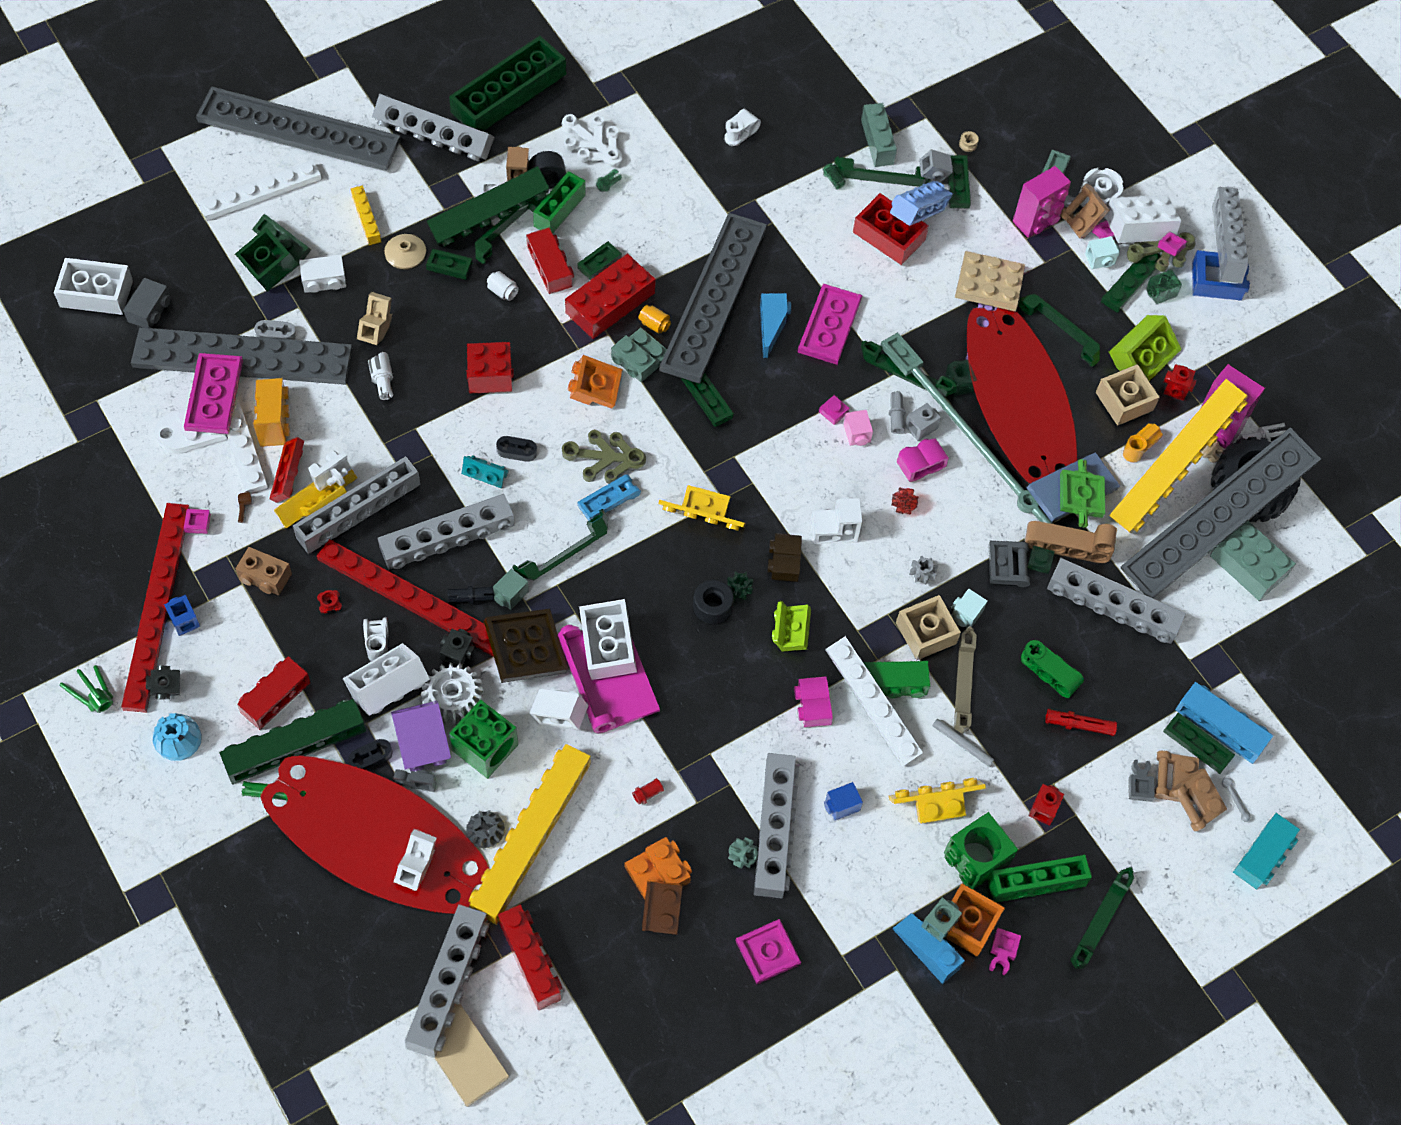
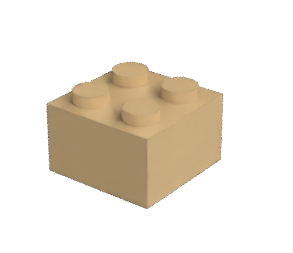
(1127, 394)
(928, 627)

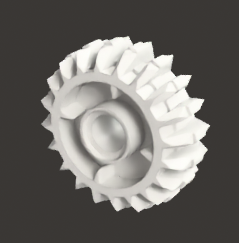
(453, 679)

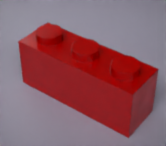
(549, 260)
(273, 692)

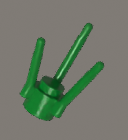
(98, 699)

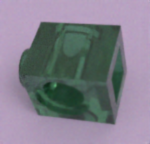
(1163, 286)
(963, 383)

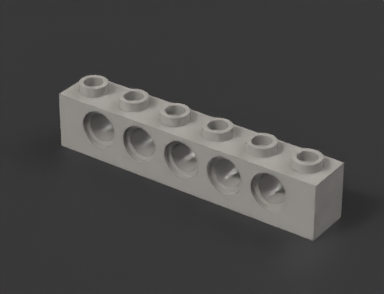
(387, 107)
(1230, 235)
(356, 505)
(451, 522)
(1127, 598)
(766, 883)
(464, 921)

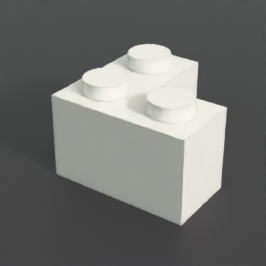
(839, 524)

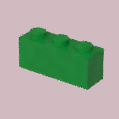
(559, 202)
(901, 678)

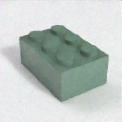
(1253, 560)

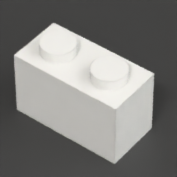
(322, 273)
(559, 708)

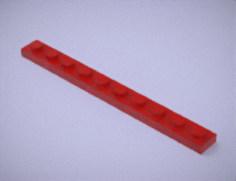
(403, 593)
(154, 612)

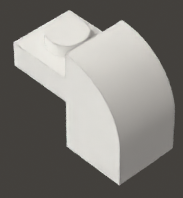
(416, 860)

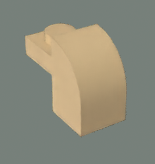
(377, 319)

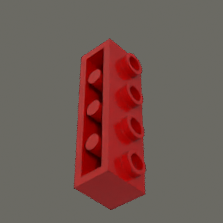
(529, 957)

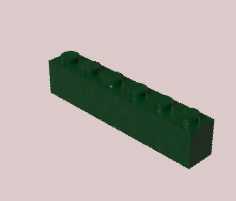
(488, 206)
(295, 739)

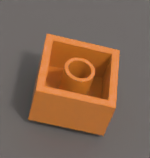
(976, 921)

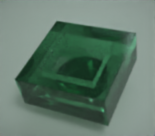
(1040, 559)

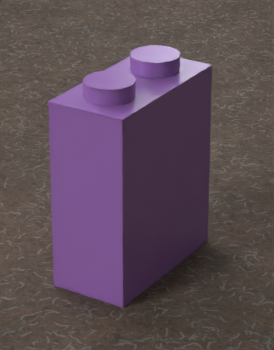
(421, 736)

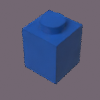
(843, 801)

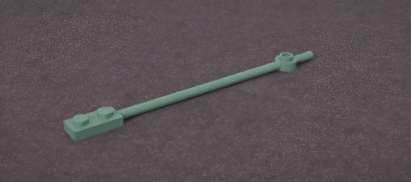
(910, 362)

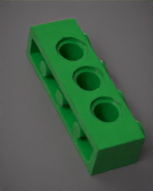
(1039, 878)

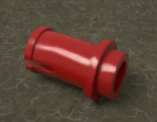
(647, 791)

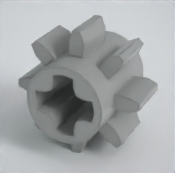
(926, 565)

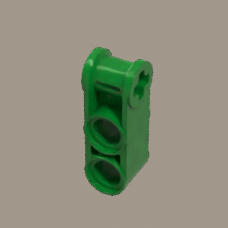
(1051, 668)

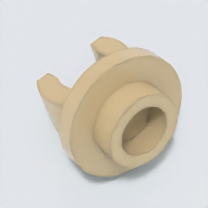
(1210, 452)

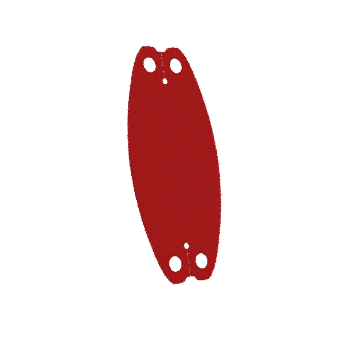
(1020, 393)
(361, 830)

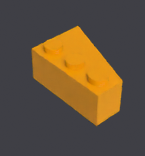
(271, 412)

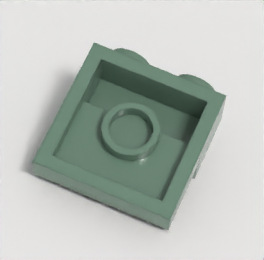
(638, 354)

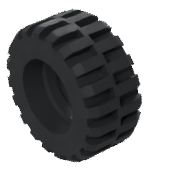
(1235, 457)

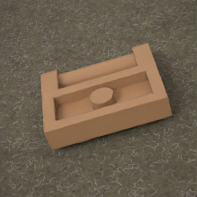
(1089, 215)
(1182, 768)
(1203, 794)

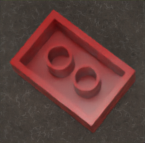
(888, 232)

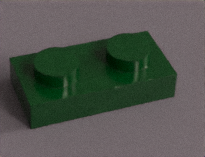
(599, 260)
(449, 264)

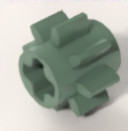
(743, 852)

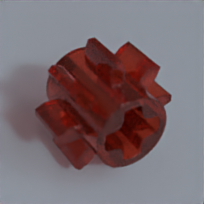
(904, 500)

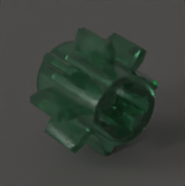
(740, 585)

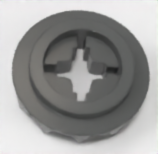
(478, 837)

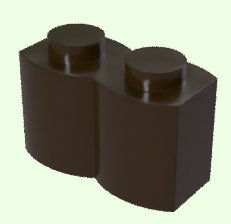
(786, 557)

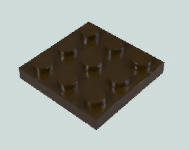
(525, 645)

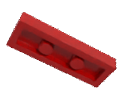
(287, 470)

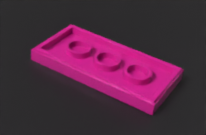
(830, 324)
(213, 393)

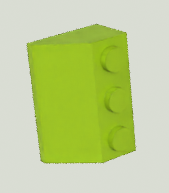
(1148, 344)

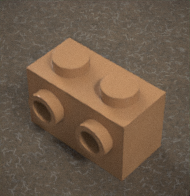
(263, 571)

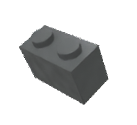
(147, 304)

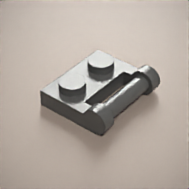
(1002, 563)

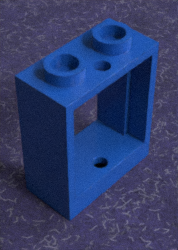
(1214, 289)

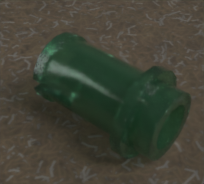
(833, 175)
(604, 183)

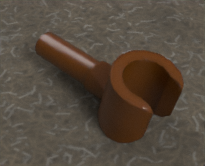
(243, 499)

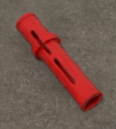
(1081, 722)

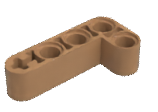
(1073, 542)

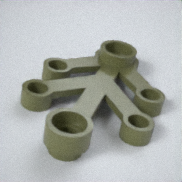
(1137, 252)
(606, 456)

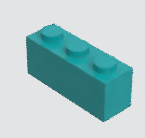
(1267, 851)

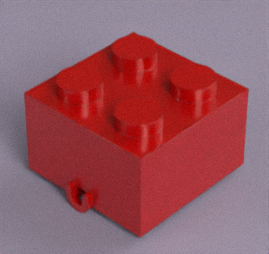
(489, 367)

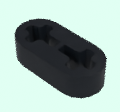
(516, 448)
(370, 756)

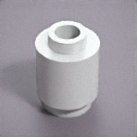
(502, 286)

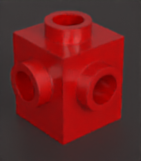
(1179, 382)

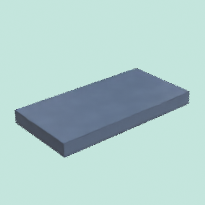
(1047, 489)

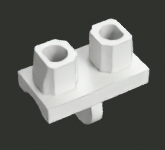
(333, 471)

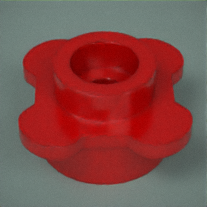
(325, 597)

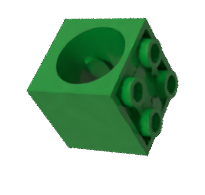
(484, 739)
(989, 834)

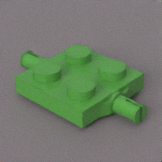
(1082, 493)

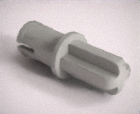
(897, 412)

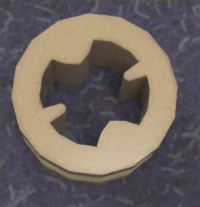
(968, 147)

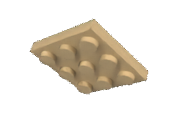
(990, 281)

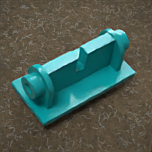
(480, 470)

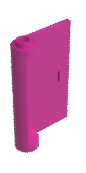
(610, 699)

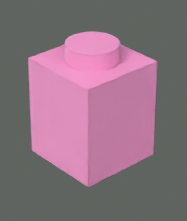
(858, 428)

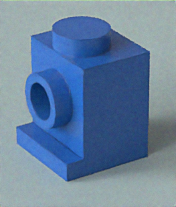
(182, 615)

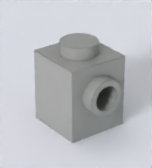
(935, 165)
(922, 421)

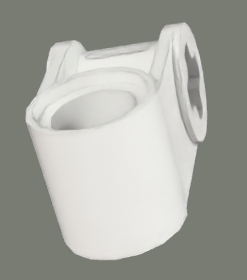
(741, 127)
(376, 635)

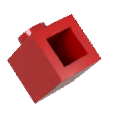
(1046, 804)

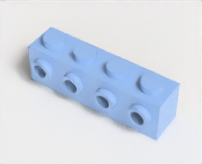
(921, 202)

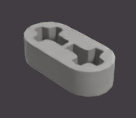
(275, 329)

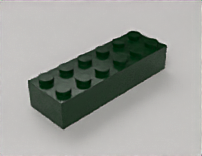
(508, 85)

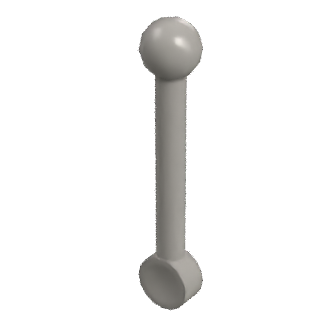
(1227, 784)

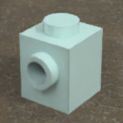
(1102, 252)
(968, 608)

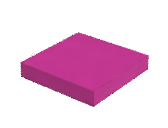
(768, 951)

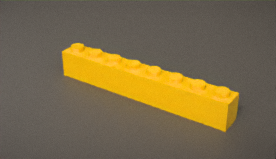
(1179, 455)
(530, 833)

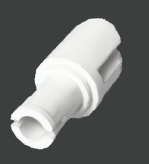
(381, 374)
(1264, 432)

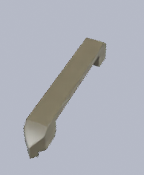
(962, 713)

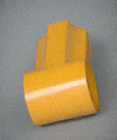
(1141, 442)

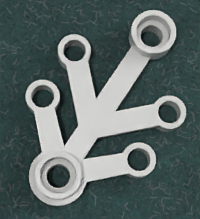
(610, 155)

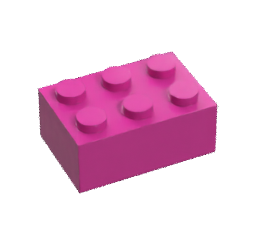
(1041, 201)

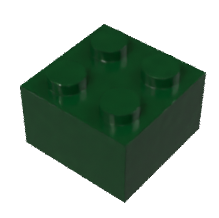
(266, 259)

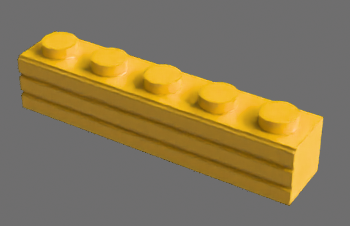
(365, 215)

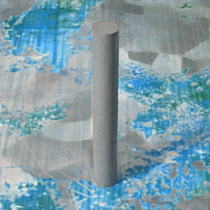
(964, 743)

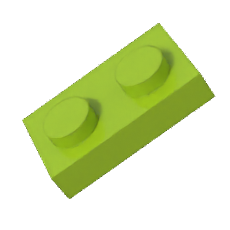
(791, 627)

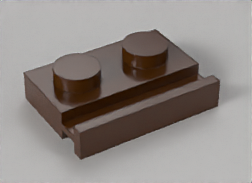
(662, 907)

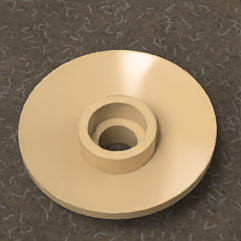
(405, 257)

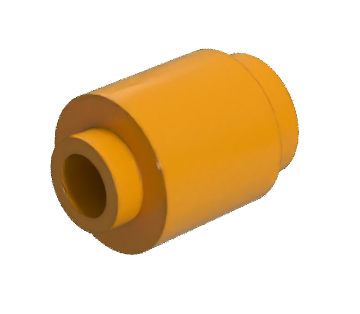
(655, 319)

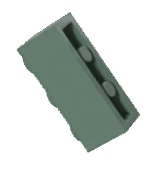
(878, 134)

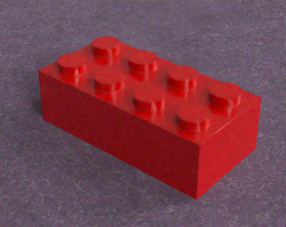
(610, 296)

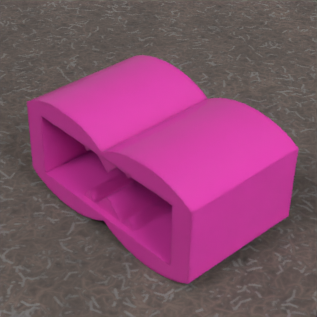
(922, 459)
(814, 702)

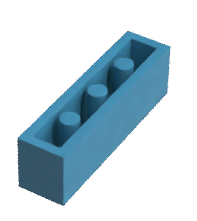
(1224, 722)

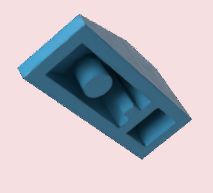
(773, 318)
(936, 955)

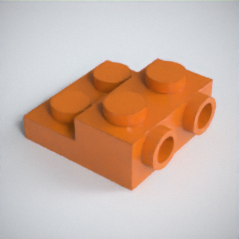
(594, 382)
(658, 864)

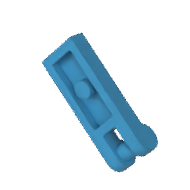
(608, 497)

